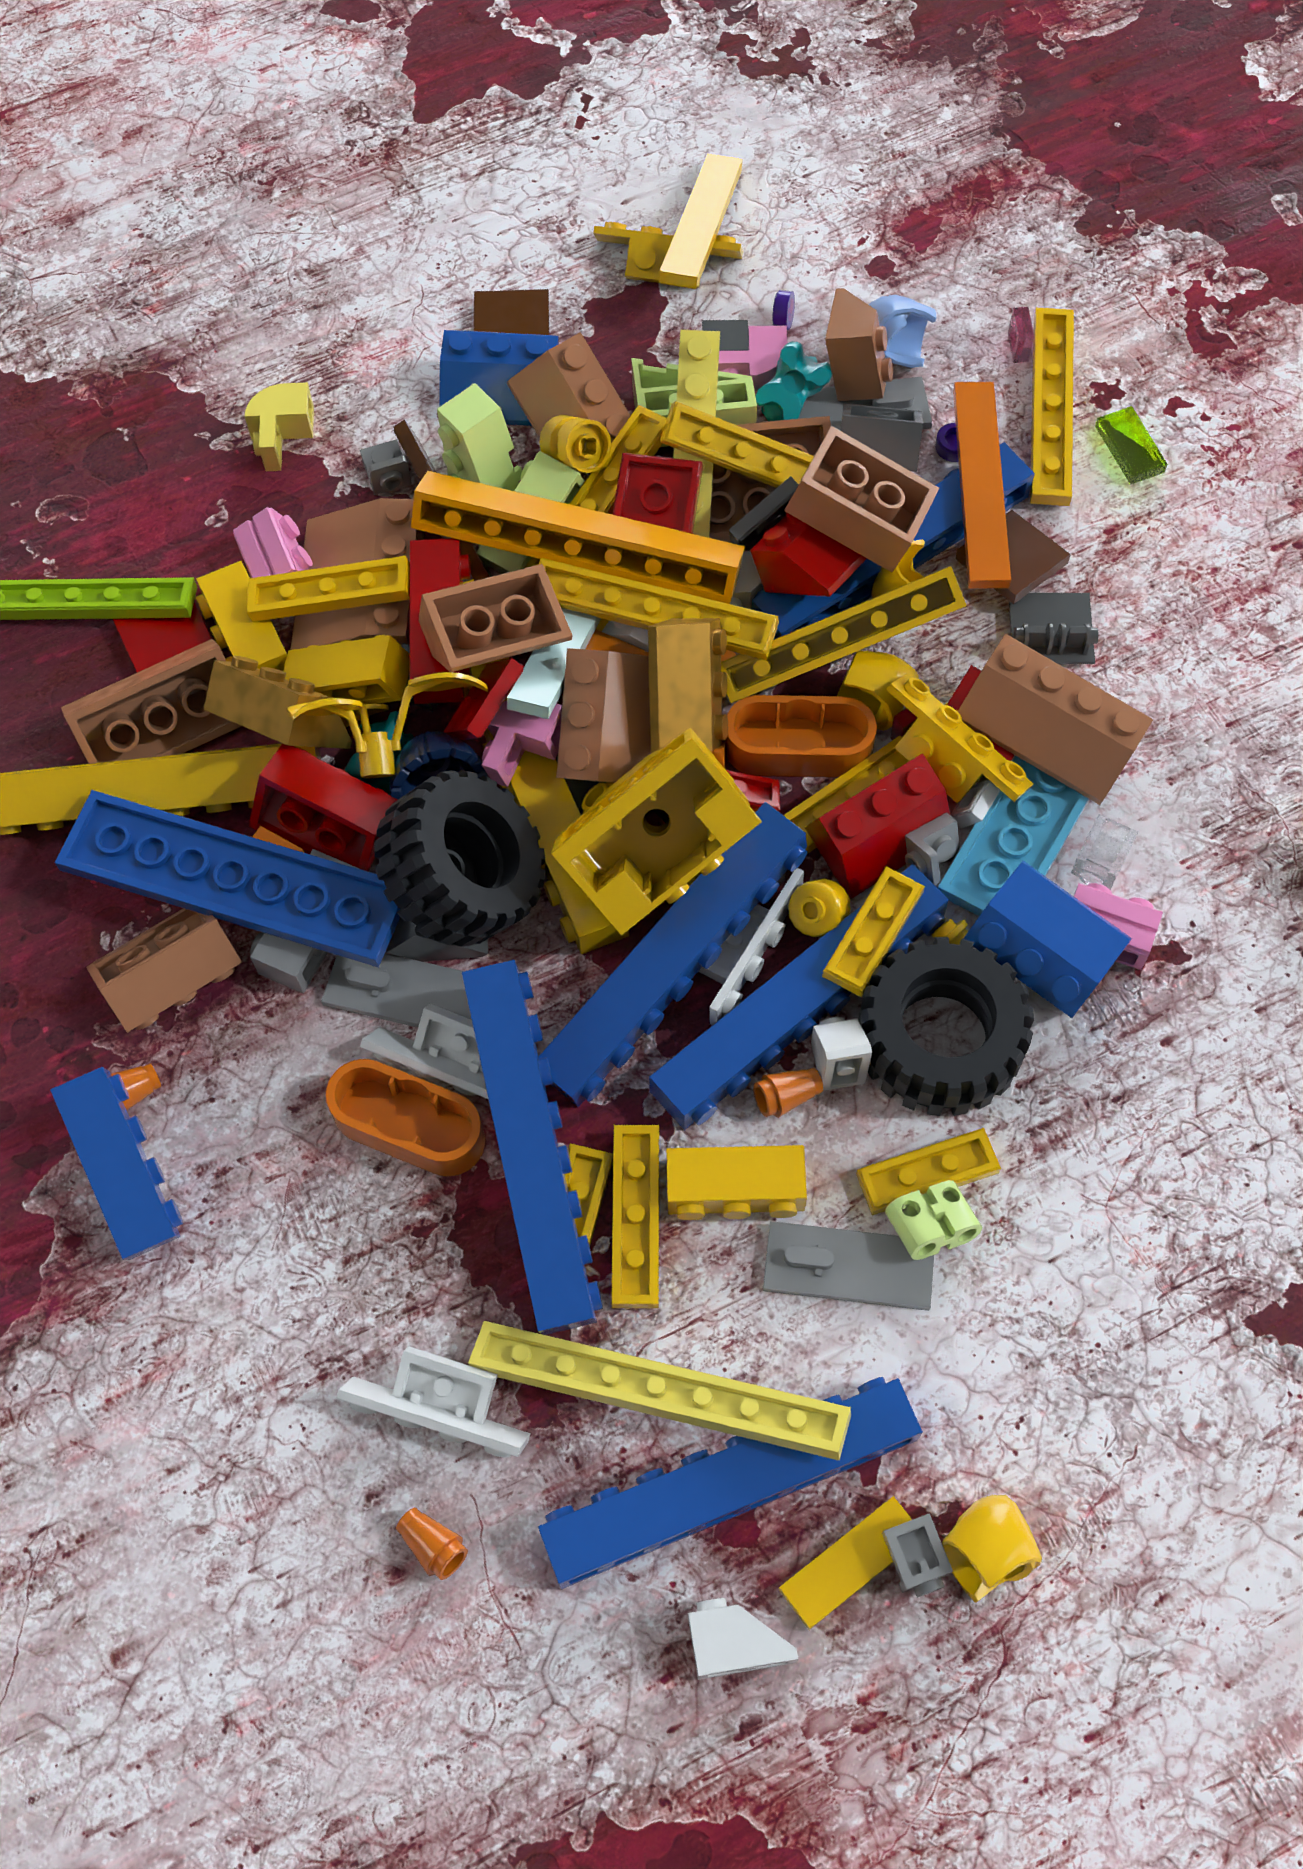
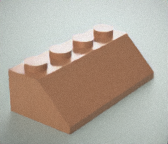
(151, 710)
(1053, 719)

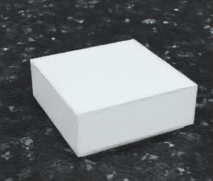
(975, 804)

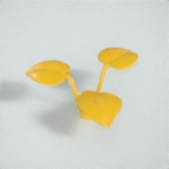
(374, 748)

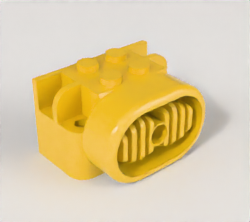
(637, 866)

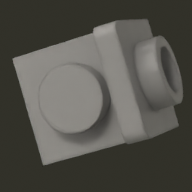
(386, 467)
(932, 845)
(918, 1555)

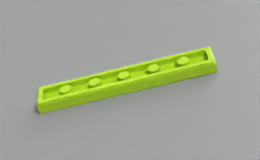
(97, 598)

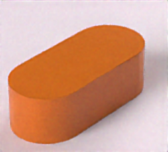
(799, 735)
(405, 1117)

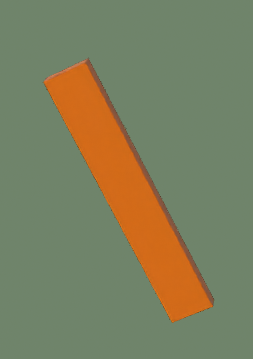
(981, 485)

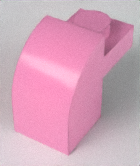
(760, 359)
(518, 733)

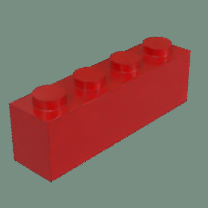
(433, 567)

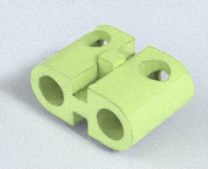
(933, 1220)

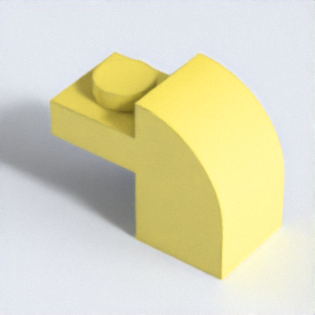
(279, 414)

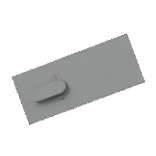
(898, 394)
(395, 989)
(846, 1266)

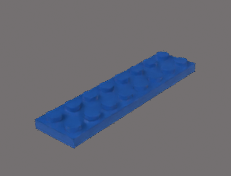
(231, 877)

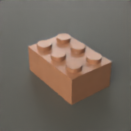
(862, 499)

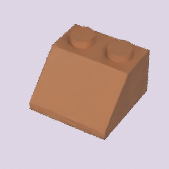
(857, 349)

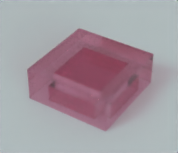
(1020, 334)

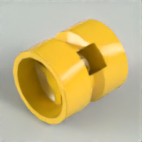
(576, 442)

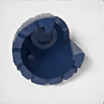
(430, 755)

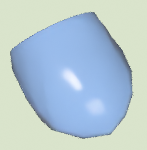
(905, 327)

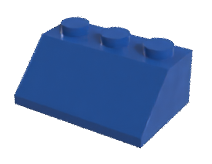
(489, 362)
(1048, 938)

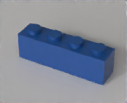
(116, 1163)

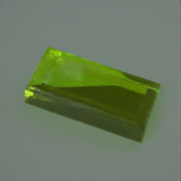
(1131, 445)

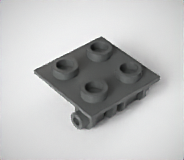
(1056, 626)

